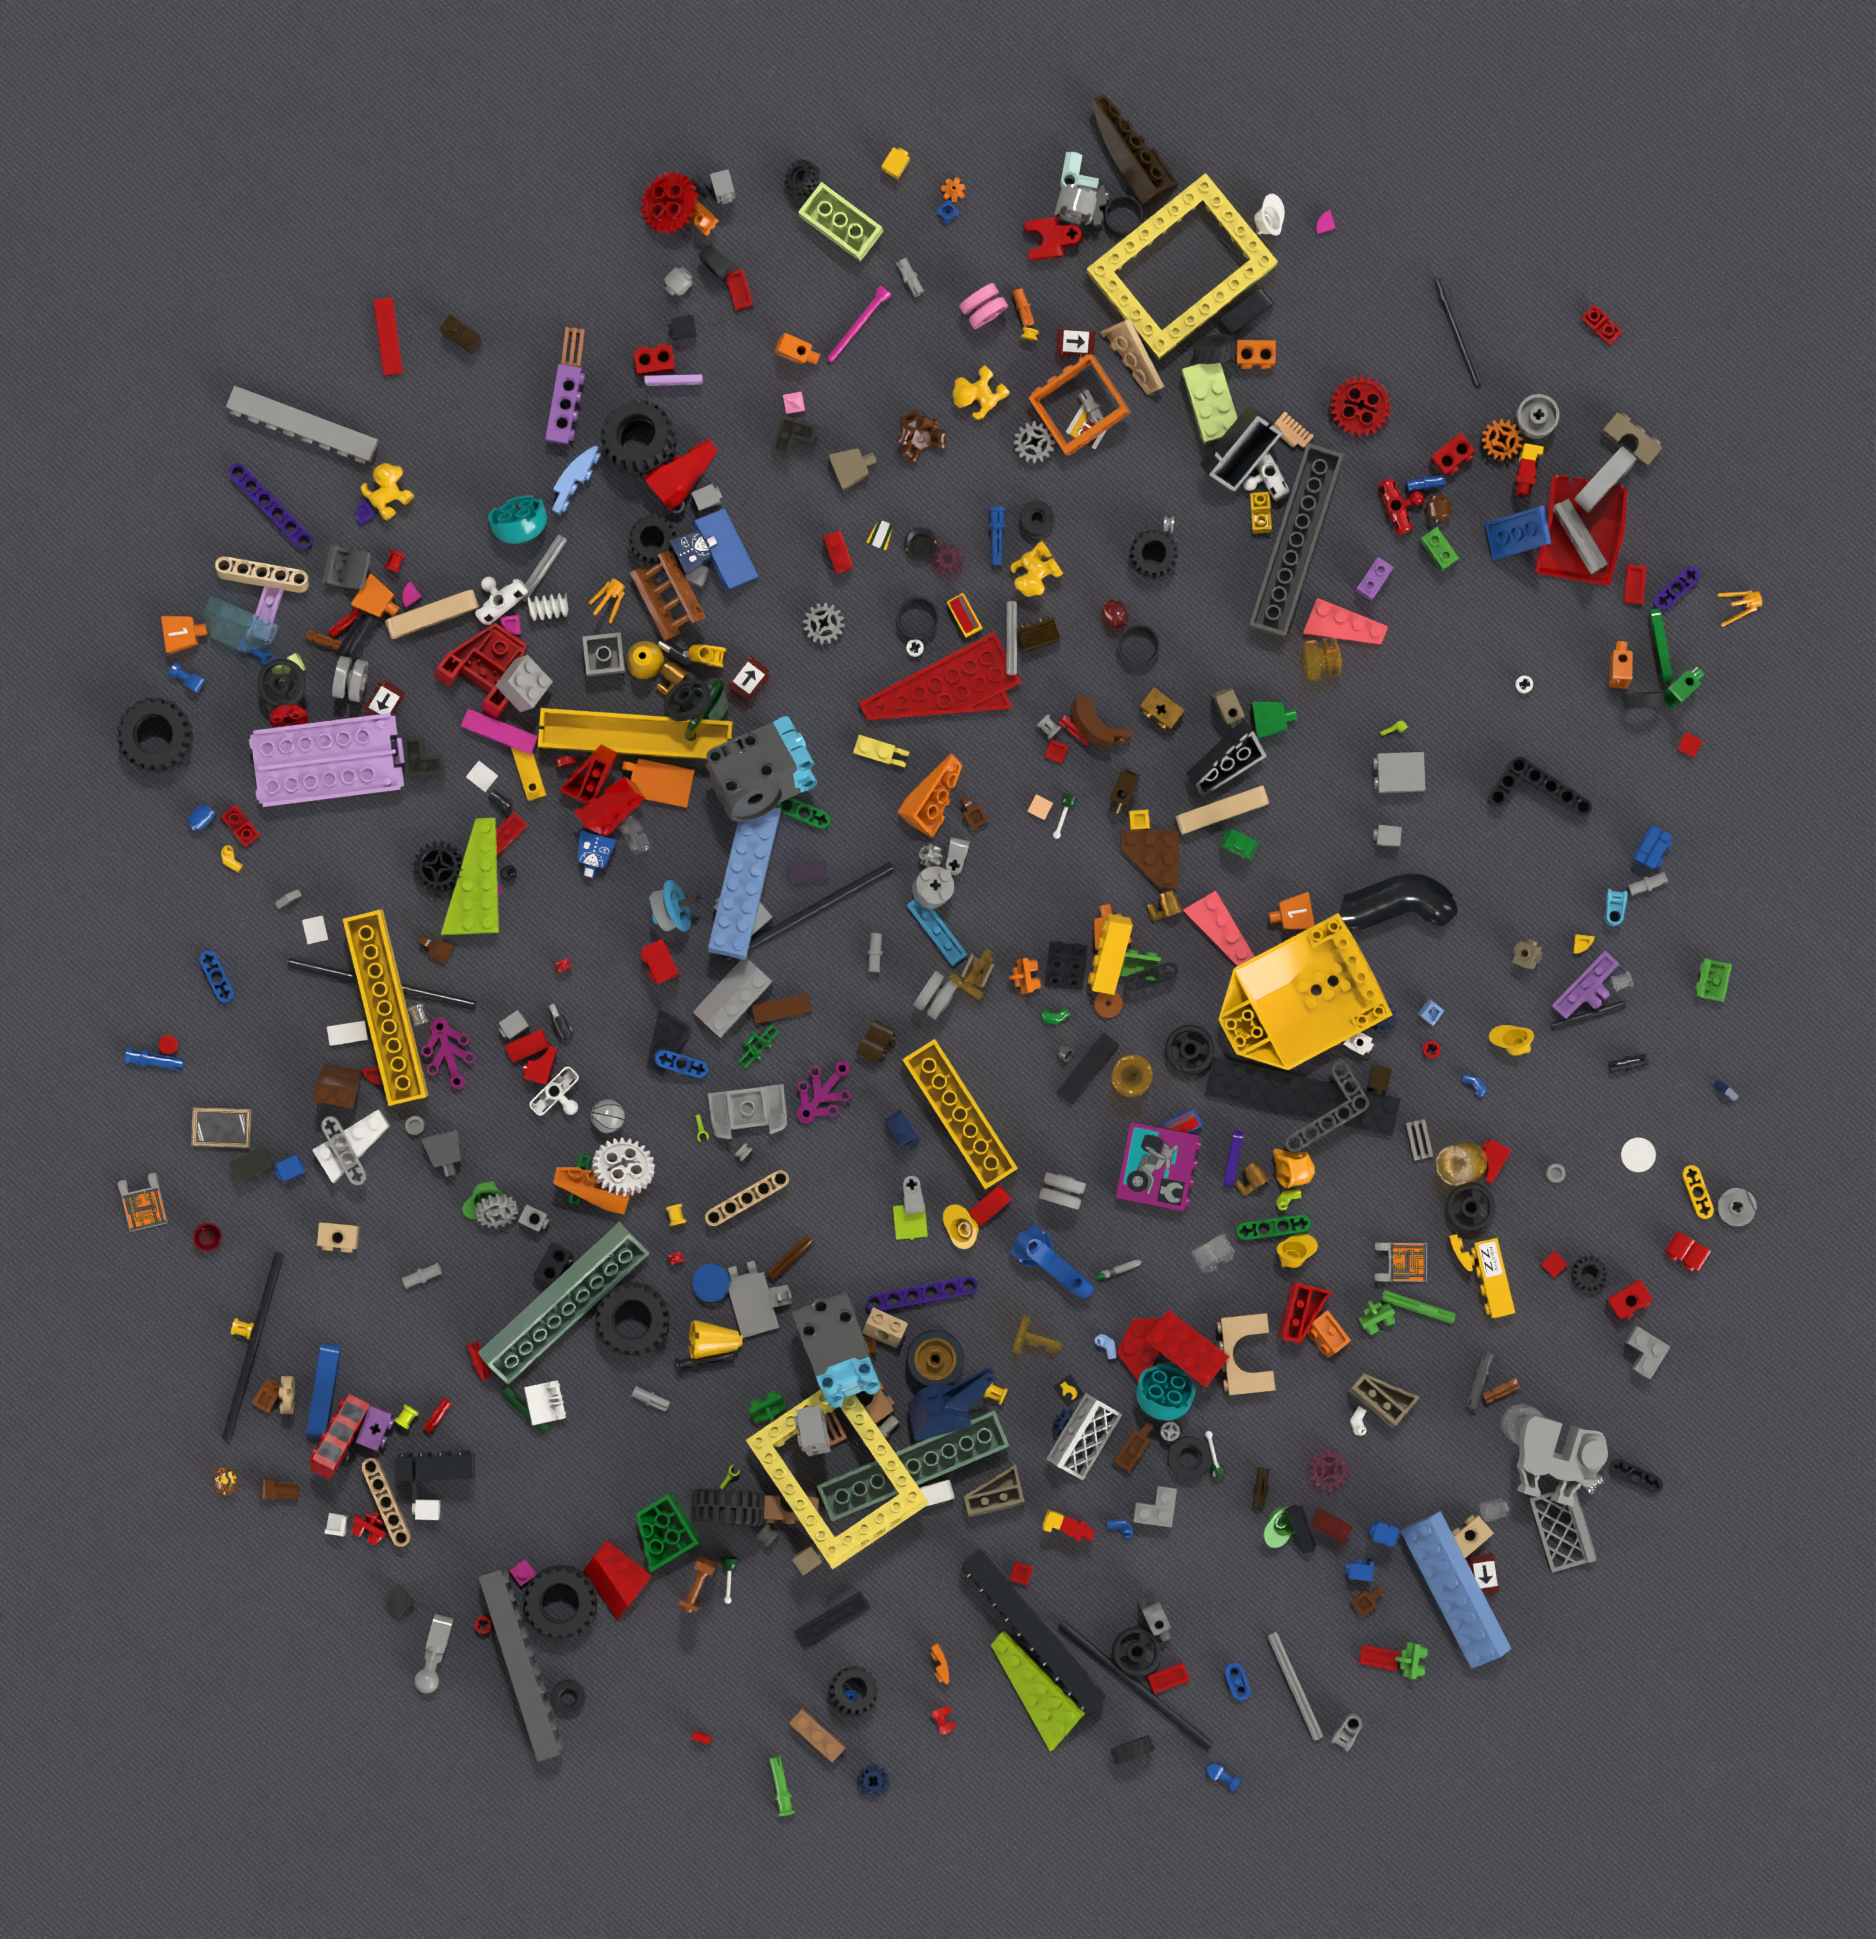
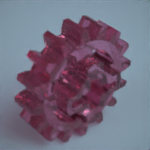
(1322, 1476)

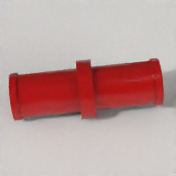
(477, 1361)

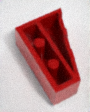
(590, 776)
(1300, 1310)

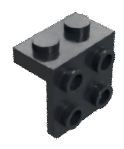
(1066, 965)

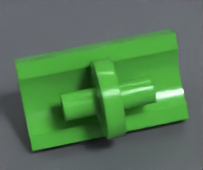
(1375, 1314)
(1410, 1659)

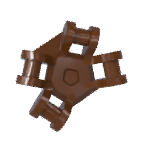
(919, 436)

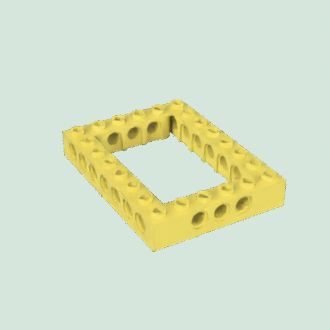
(1163, 341)
(870, 1528)

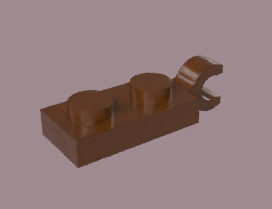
(1133, 1447)

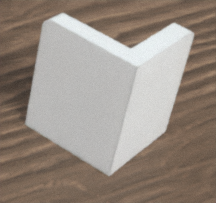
(337, 1524)

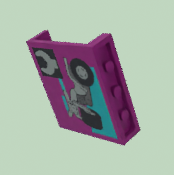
(1158, 1166)

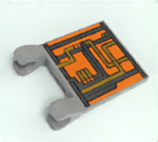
(143, 1207)
(1405, 1262)

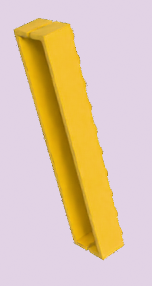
(629, 733)

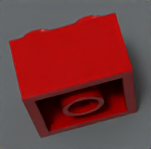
(659, 961)

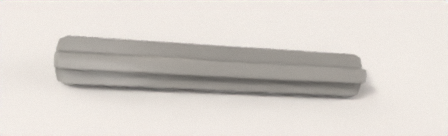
(544, 565)
(1011, 662)

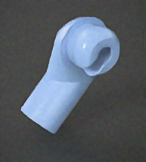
(1108, 1344)

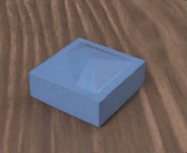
(1430, 1012)

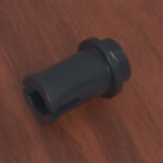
(701, 187)
(500, 801)

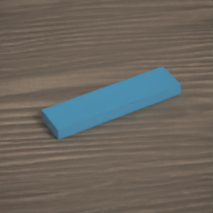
(938, 932)

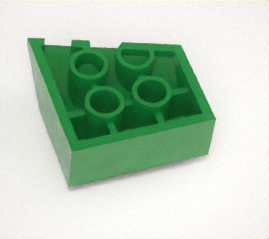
(665, 1531)

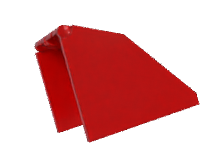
(1603, 522)

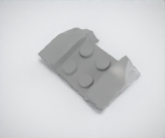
(748, 1109)

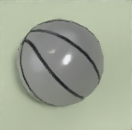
(607, 1116)

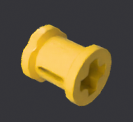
(675, 1214)
(246, 1328)
(995, 1393)

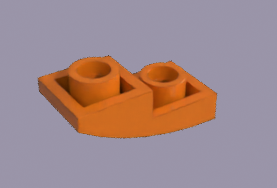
(942, 1669)

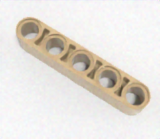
(255, 568)
(432, 614)
(1222, 810)
(737, 1199)
(394, 1508)

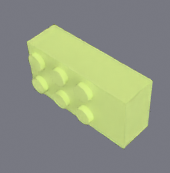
(840, 221)
(1209, 400)

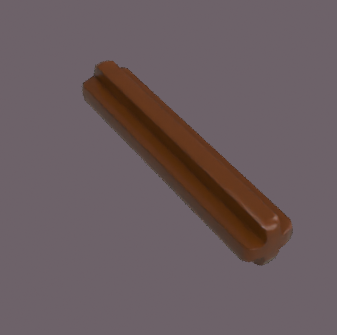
(790, 1257)

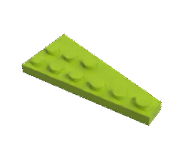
(476, 891)
(1044, 1700)

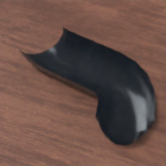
(1396, 897)

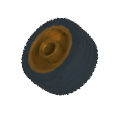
(935, 1343)

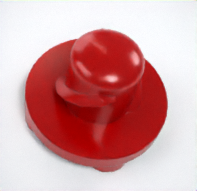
(288, 716)

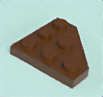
(1154, 854)

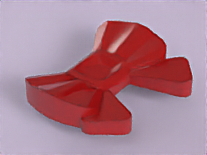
(939, 1715)

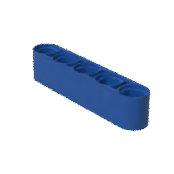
(323, 1390)

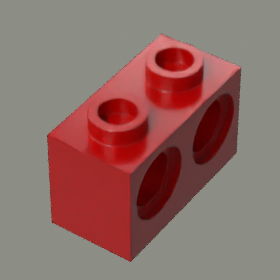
(654, 366)
(1449, 451)

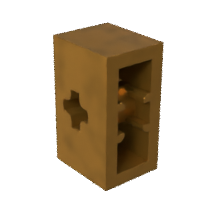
(1156, 698)

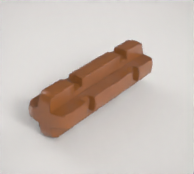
(323, 640)
(1501, 1391)

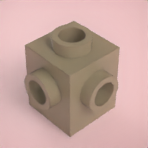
(1526, 959)

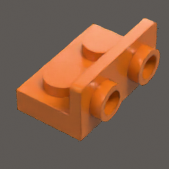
(1328, 1334)

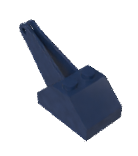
(945, 1407)

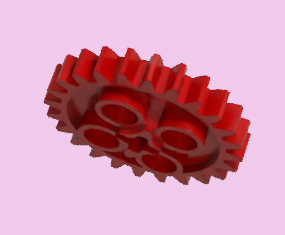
(670, 186)
(1355, 423)

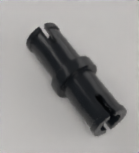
(1628, 1063)

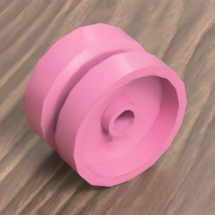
(983, 305)

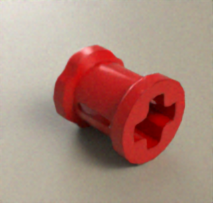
(394, 561)

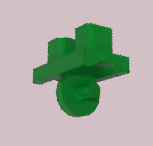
(768, 1408)

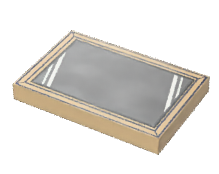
(221, 1127)

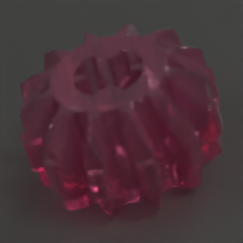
(941, 561)

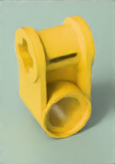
(709, 655)

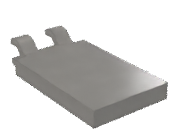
(751, 1301)

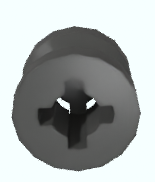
(767, 1535)

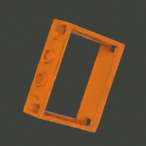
(1055, 382)

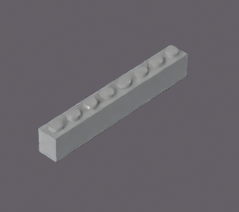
(302, 424)

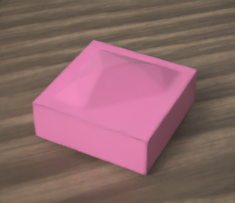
(794, 403)

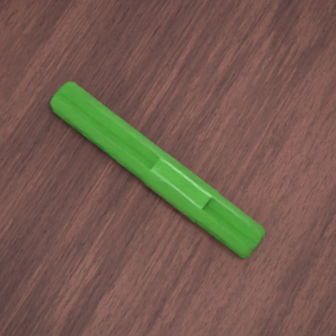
(1417, 1306)

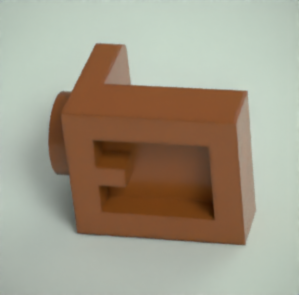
(267, 1395)

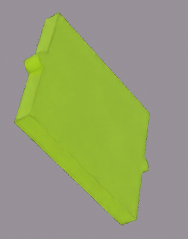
(909, 1225)

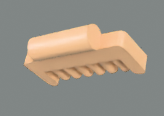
(1289, 434)

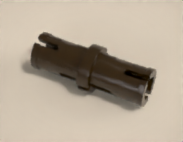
(1261, 1487)

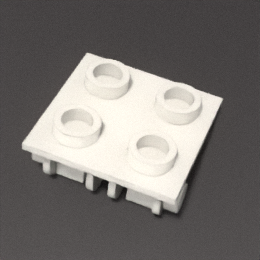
(545, 1402)

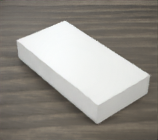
(347, 1033)

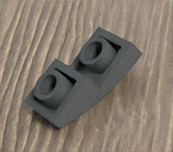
(1102, 197)

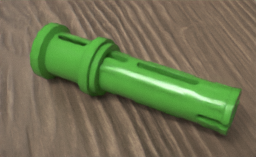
(782, 1795)

